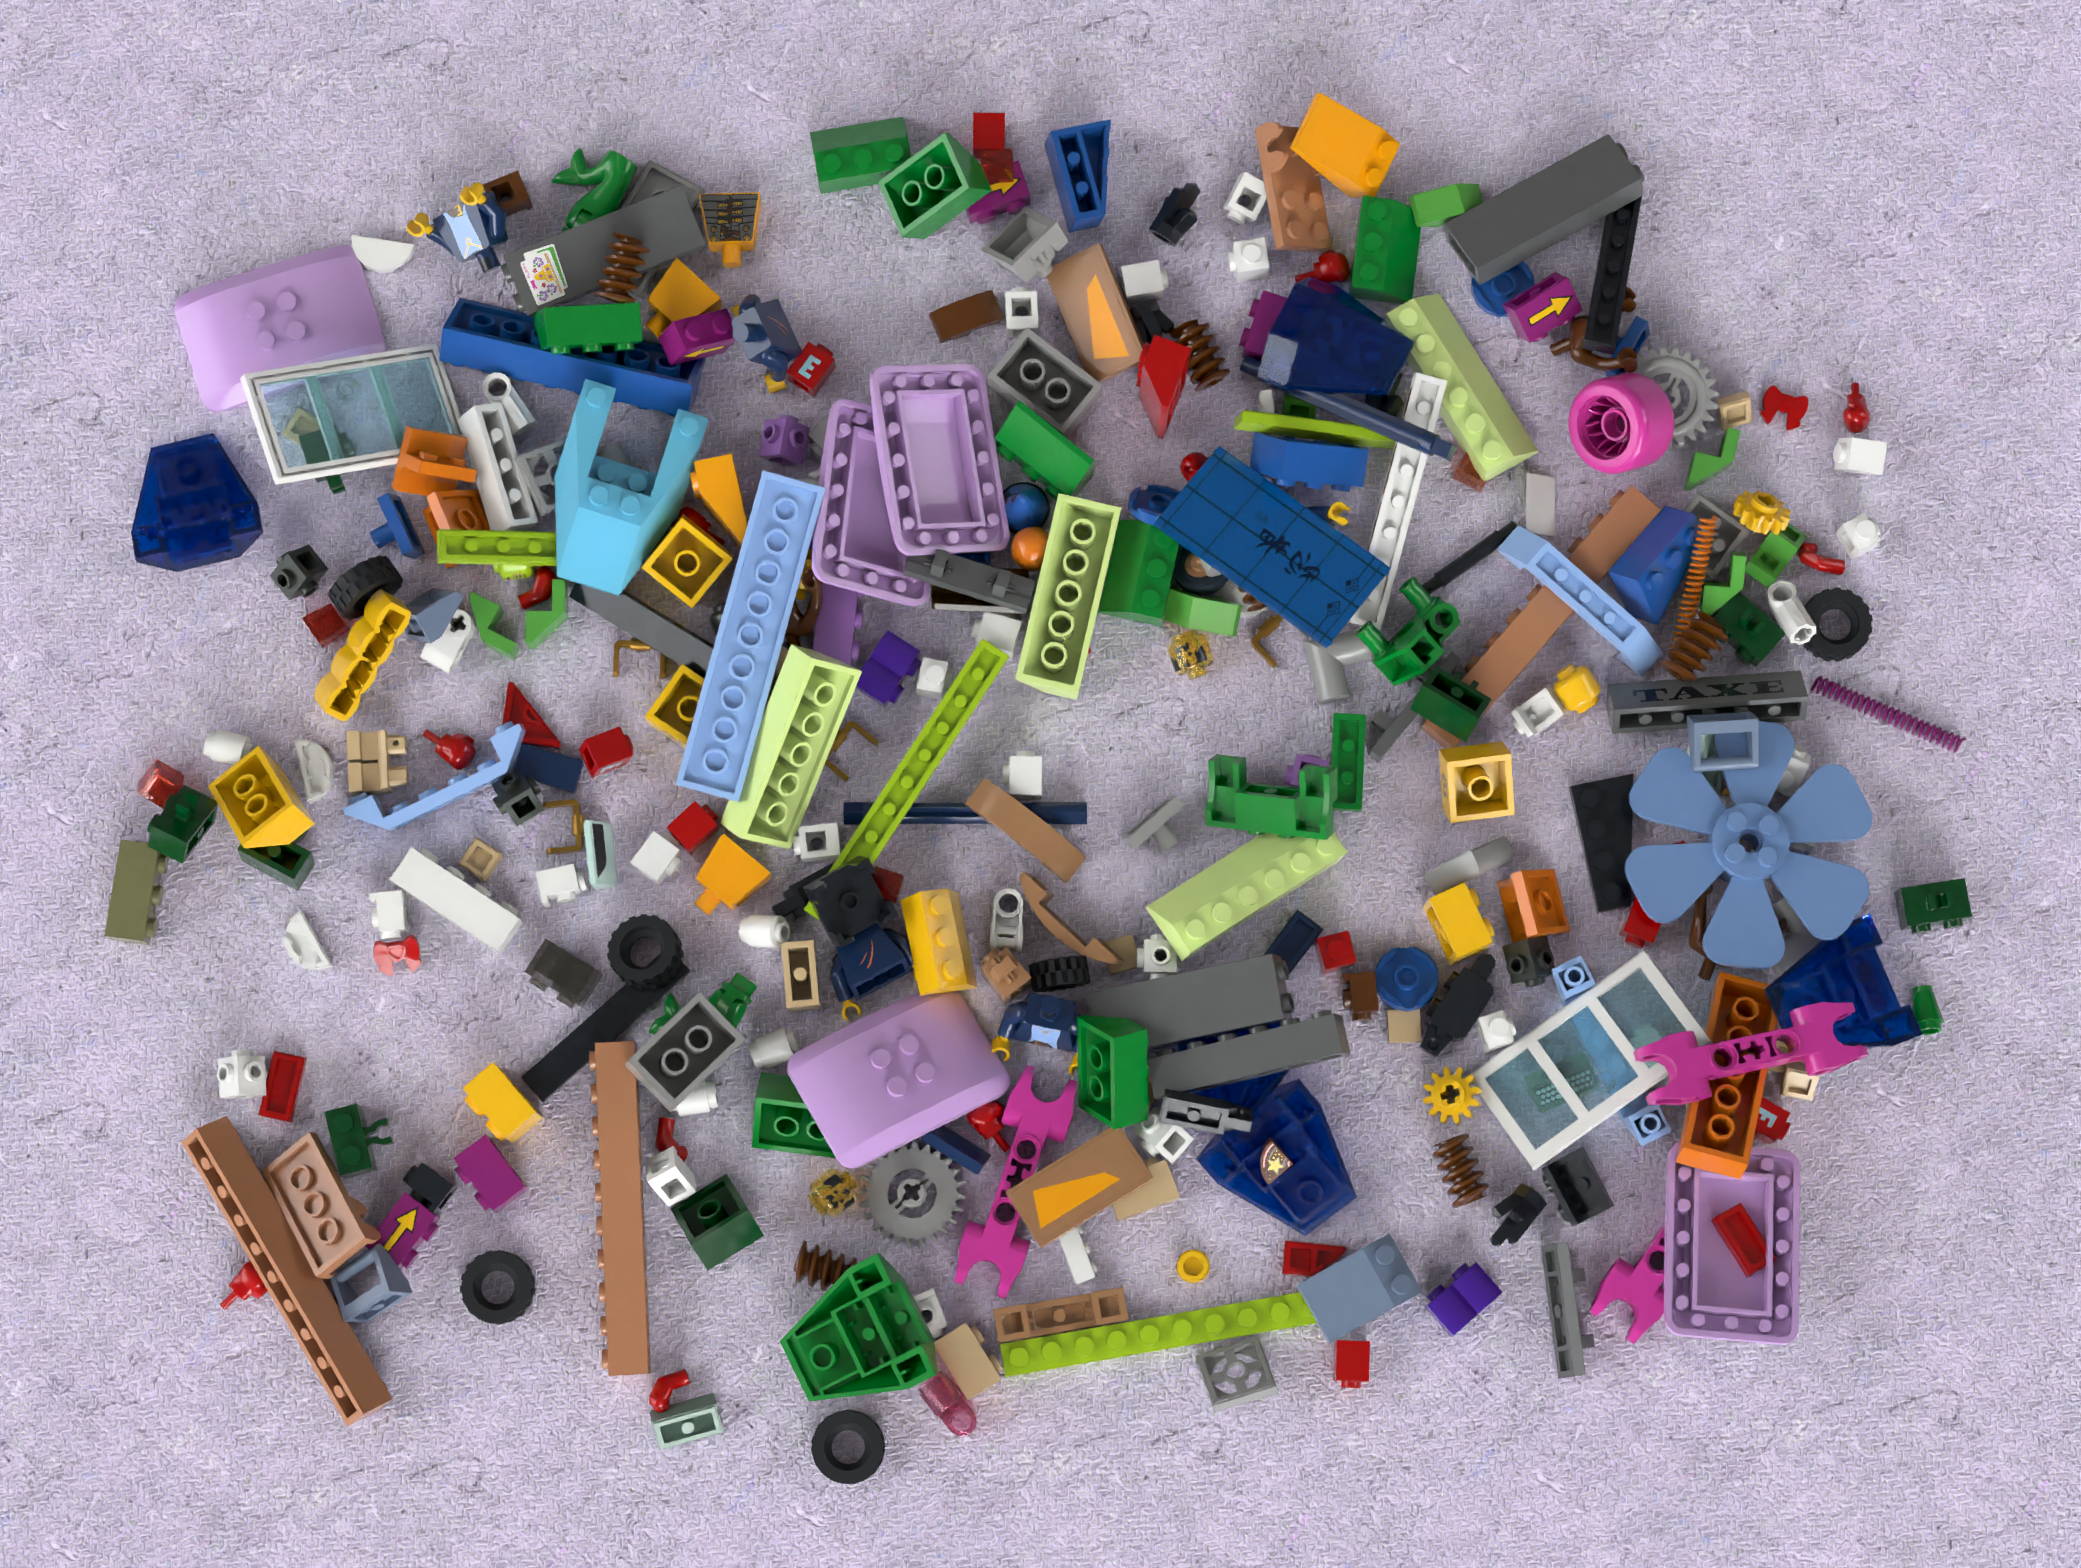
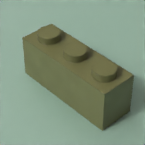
(135, 893)

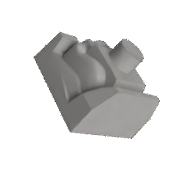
(1026, 245)

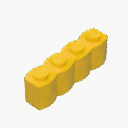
(366, 649)

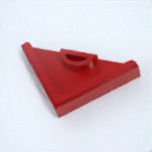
(521, 711)

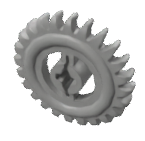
(1689, 371)
(888, 1216)

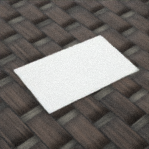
(1540, 504)

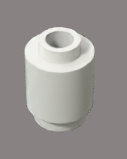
(227, 746)
(764, 930)
(773, 1048)
(699, 1100)

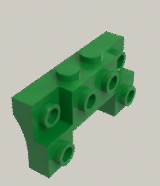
(1268, 807)

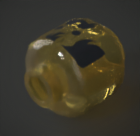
(1190, 654)
(832, 1192)

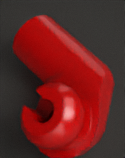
(1819, 562)
(541, 589)
(665, 1138)
(663, 1388)

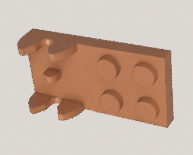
(1291, 192)
(318, 1206)

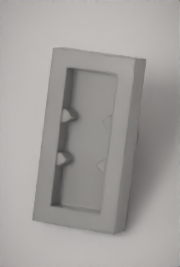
(1155, 825)

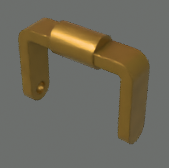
(1264, 631)
(635, 645)
(840, 738)
(577, 826)

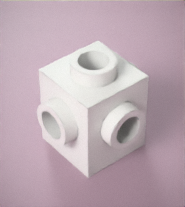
(1153, 968)
(242, 1075)
(1162, 1138)

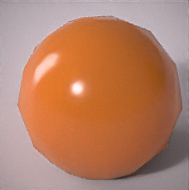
(1029, 547)

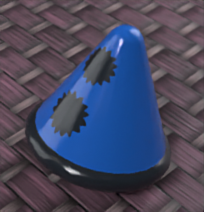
(1025, 506)

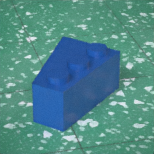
(1079, 171)
(1309, 462)
(1656, 564)

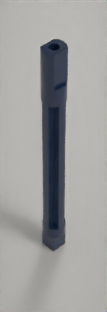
(1366, 416)
(961, 814)

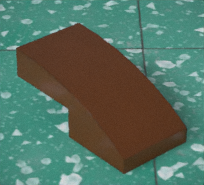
(965, 316)

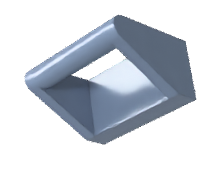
(431, 614)
(1721, 724)
(377, 1300)

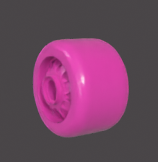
(1621, 423)

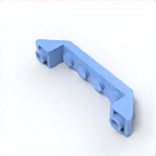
(1583, 596)
(507, 745)
(1643, 1120)

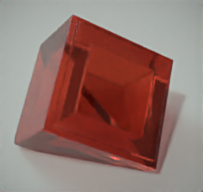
(997, 165)
(1468, 476)
(325, 624)
(160, 783)
(889, 883)

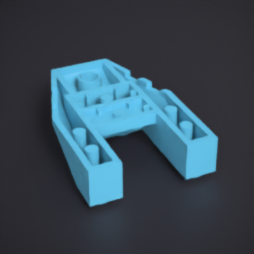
(612, 511)

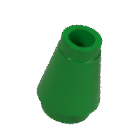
(1926, 1010)

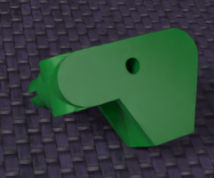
(1417, 642)

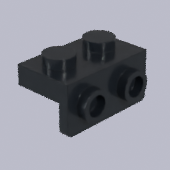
(1576, 1187)

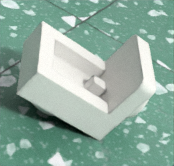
(1537, 713)
(1795, 771)

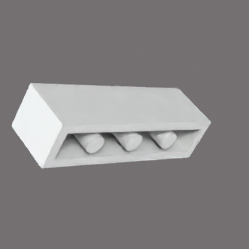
(498, 475)
(456, 900)

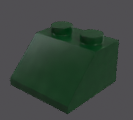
(717, 1222)

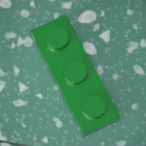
(1348, 757)

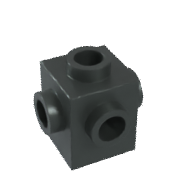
(299, 572)
(517, 796)
(1529, 961)

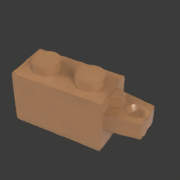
(1005, 974)

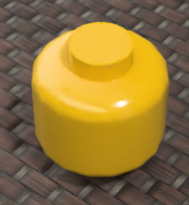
(1576, 688)

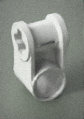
(449, 648)
(1007, 923)

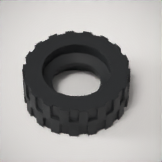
(359, 583)
(1859, 618)
(631, 932)
(472, 1287)
(822, 1447)

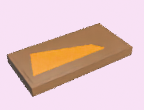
(1096, 313)
(1079, 1186)

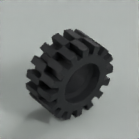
(1059, 973)

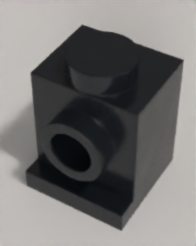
(429, 1186)

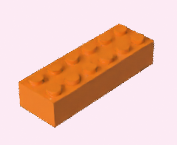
(1722, 1127)

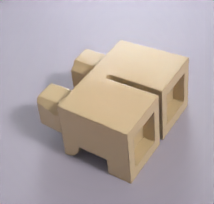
(371, 762)

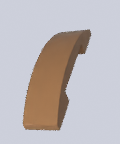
(1026, 829)
(1038, 897)
(1060, 1315)

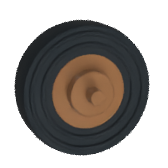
(1192, 576)

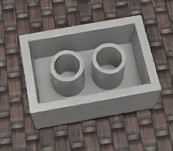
(1045, 382)
(684, 1052)

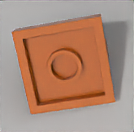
(431, 462)
(455, 511)
(1533, 904)

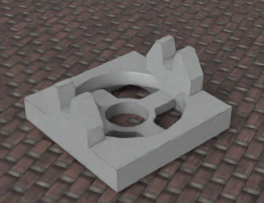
(526, 464)
(1249, 1349)

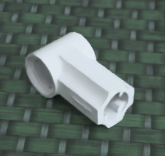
(517, 413)
(1789, 612)

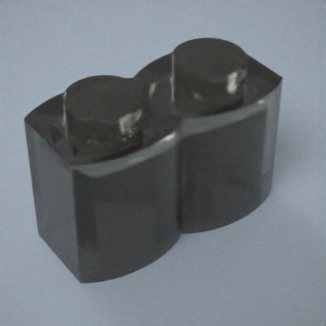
(562, 973)

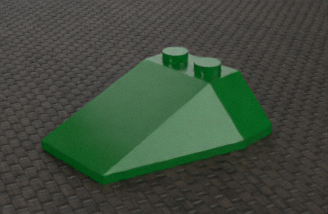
(862, 1336)

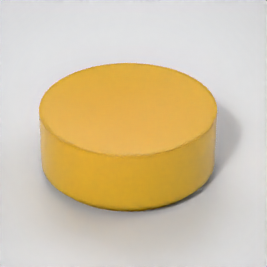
(1192, 1266)

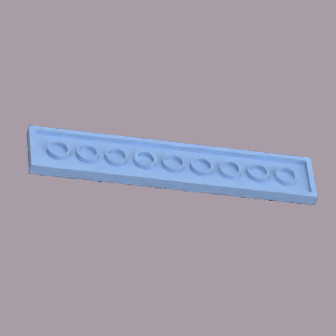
(750, 636)

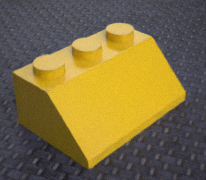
(260, 802)
(938, 942)

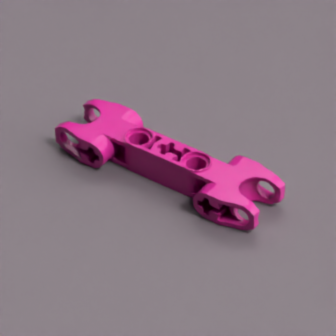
(1692, 1066)
(1035, 1123)
(1637, 1286)

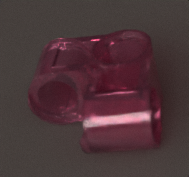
(947, 1402)

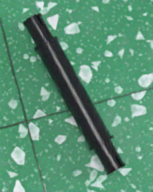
(1468, 559)

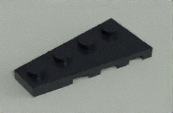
(1606, 838)

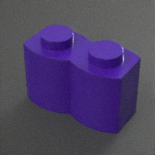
(888, 668)
(1463, 1298)

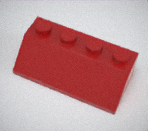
(1162, 380)

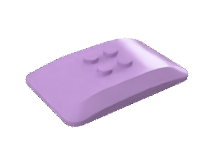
(276, 319)
(938, 459)
(853, 526)
(897, 1075)
(1702, 1280)

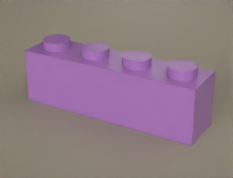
(838, 623)

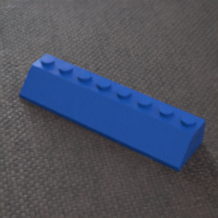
(508, 344)

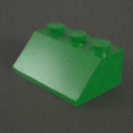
(859, 153)
(933, 187)
(1384, 251)
(589, 327)
(1043, 453)
(1139, 573)
(1112, 1070)
(784, 1120)

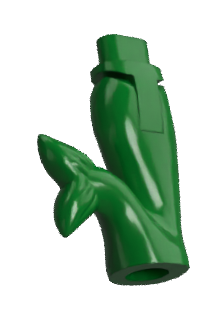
(613, 176)
(729, 1001)

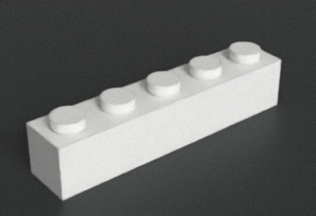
(1076, 1256)

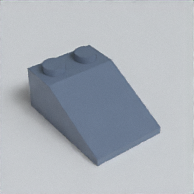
(1359, 1288)

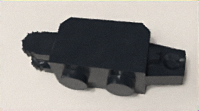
(1460, 1006)

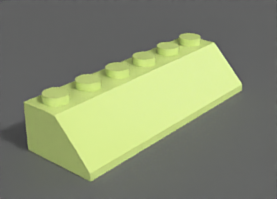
(1472, 400)
(1068, 596)
(791, 746)
(1240, 888)

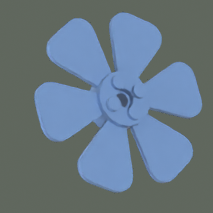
(1744, 923)

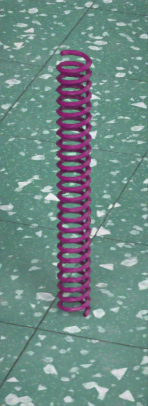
(1886, 712)

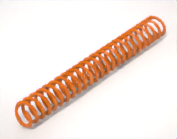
(1710, 527)

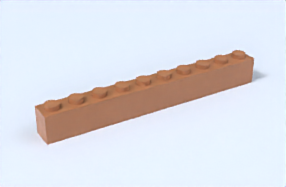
(1546, 612)
(622, 1210)
(285, 1270)

